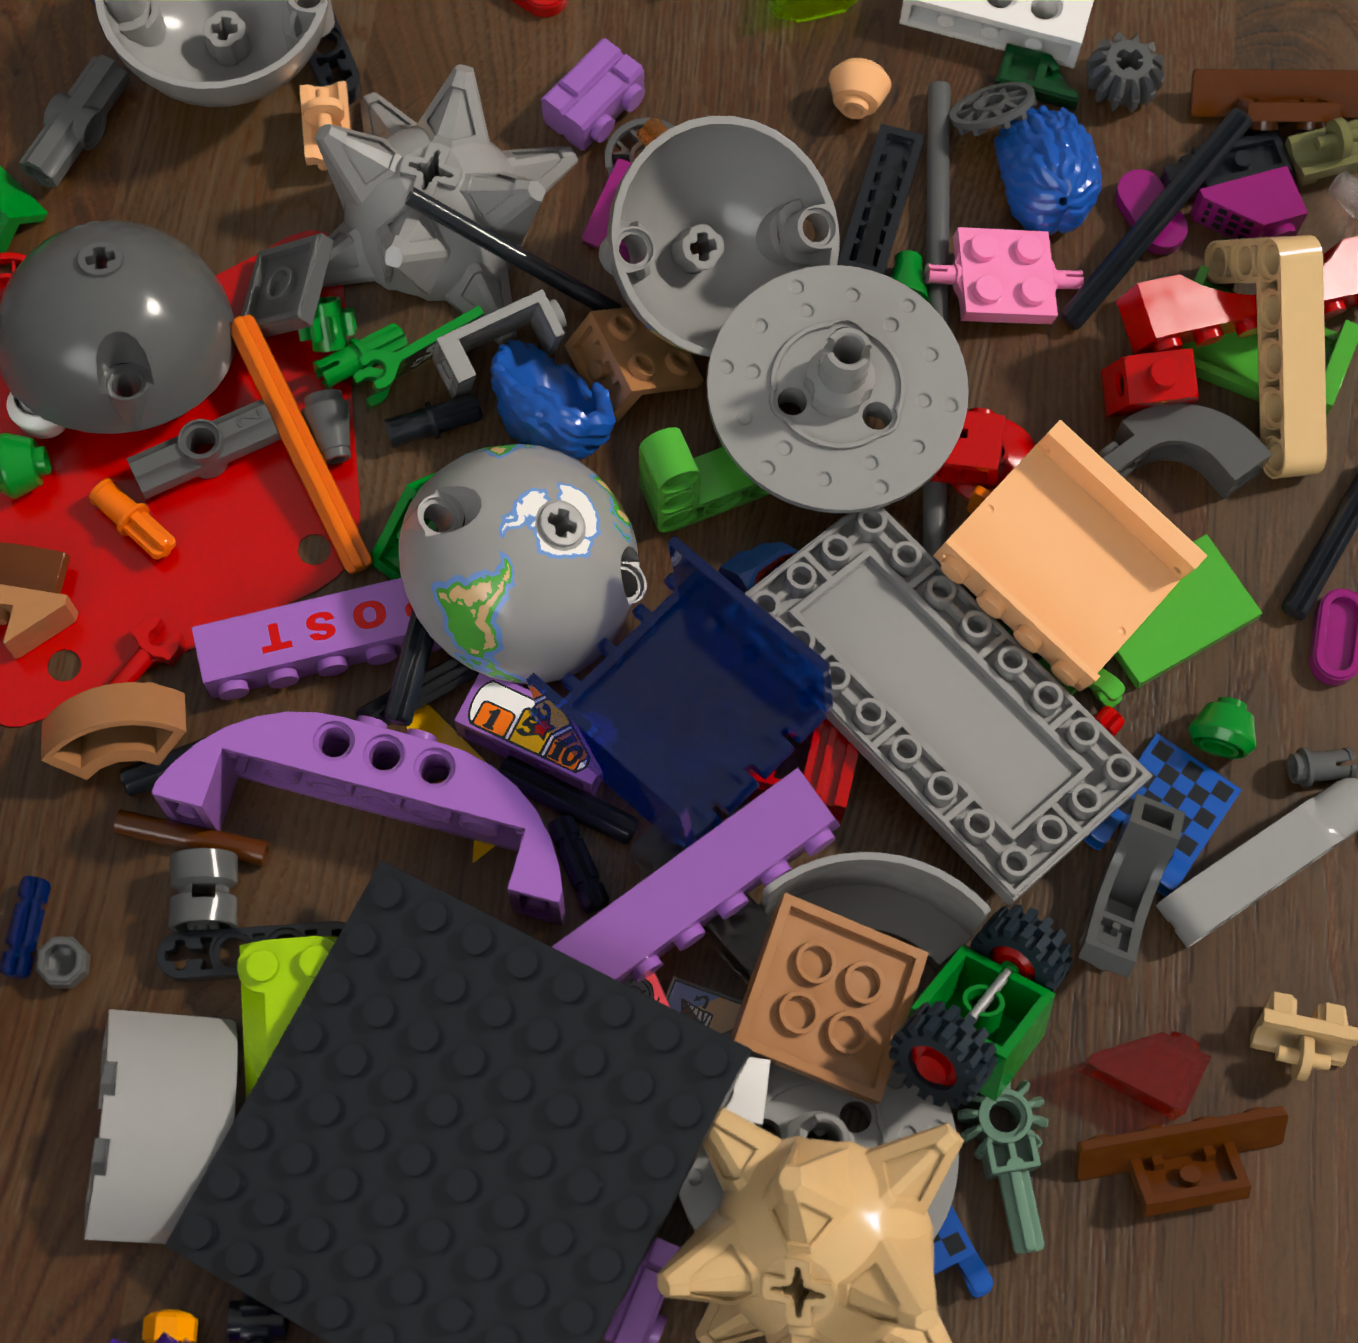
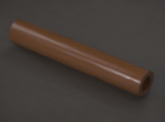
(189, 836)

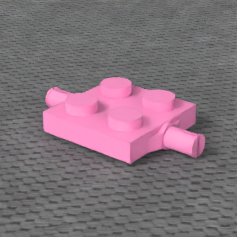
(1004, 276)

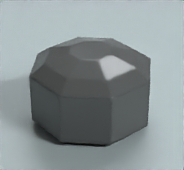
(63, 962)

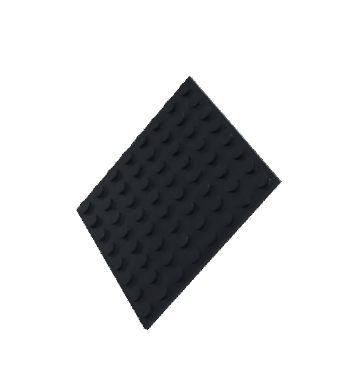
(457, 1136)

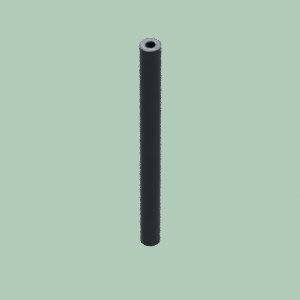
(508, 251)

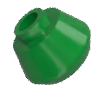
(21, 465)
(1224, 729)

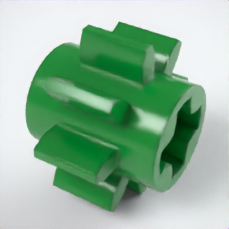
(330, 325)

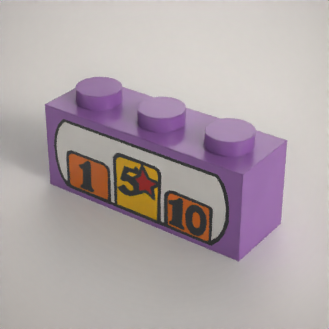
(499, 721)

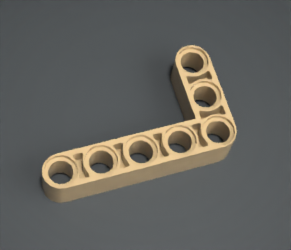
(1289, 343)

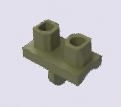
(1324, 151)

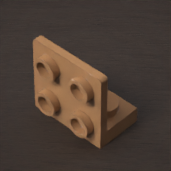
(628, 358)

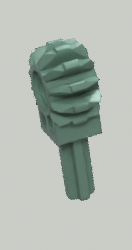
(1010, 1159)

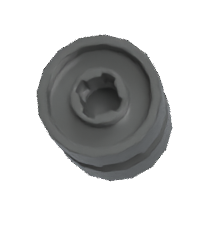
(203, 873)

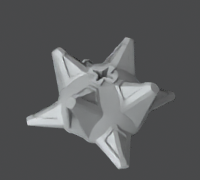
(450, 161)

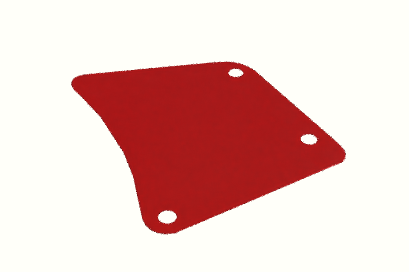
(230, 531)

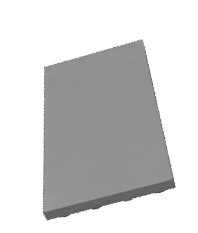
(949, 702)

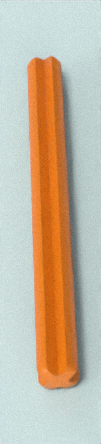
(300, 445)

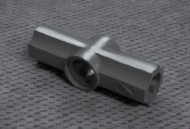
(74, 121)
(175, 459)

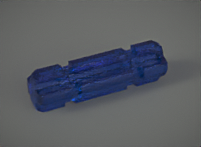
(25, 927)

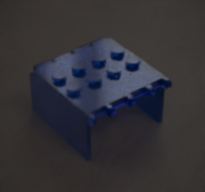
(690, 702)

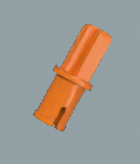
(132, 519)

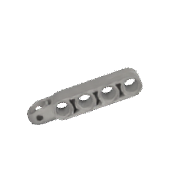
(1263, 863)

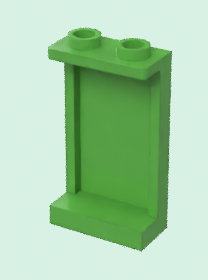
(1234, 360)

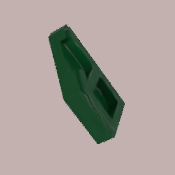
(1040, 72)

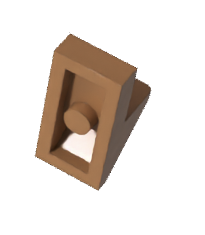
(33, 617)

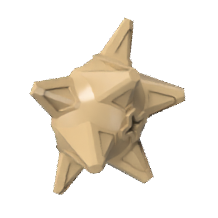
(816, 1239)

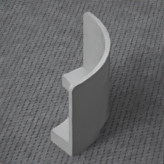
(889, 896)
(162, 1120)

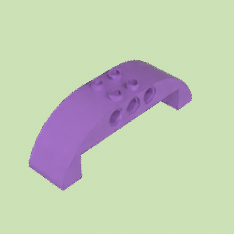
(347, 765)

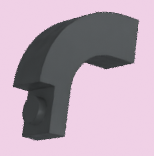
(1192, 435)
(1129, 885)

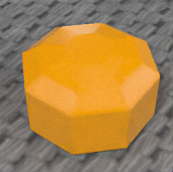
(174, 1322)

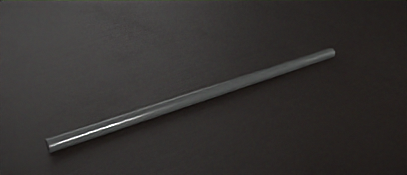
(937, 253)

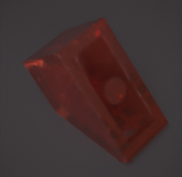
(1153, 1071)

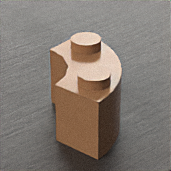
(113, 726)

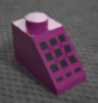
(1252, 206)

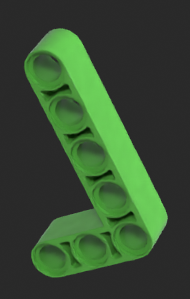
(687, 488)

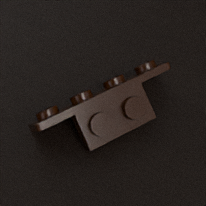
(1276, 95)
(1184, 1162)

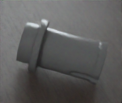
(1316, 766)

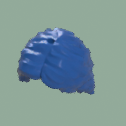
(1045, 161)
(549, 402)

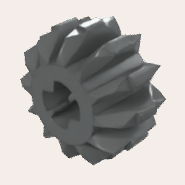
(1125, 72)

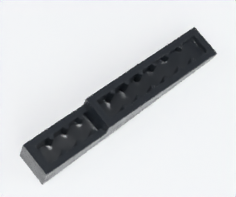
(882, 199)

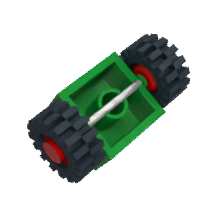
(983, 1010)

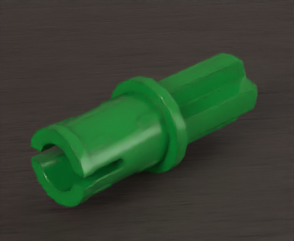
(344, 362)

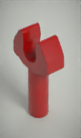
(147, 652)

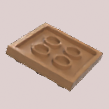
(828, 998)

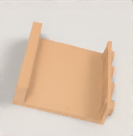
(1068, 556)

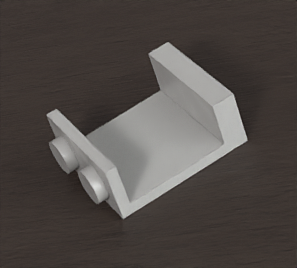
(451, 349)

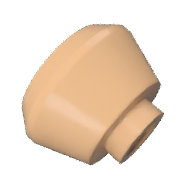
(858, 87)

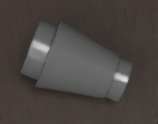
(329, 424)

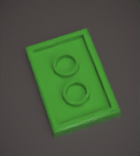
(1190, 619)

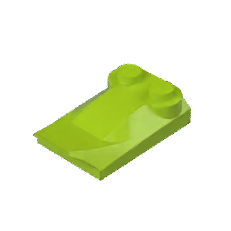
(273, 984)

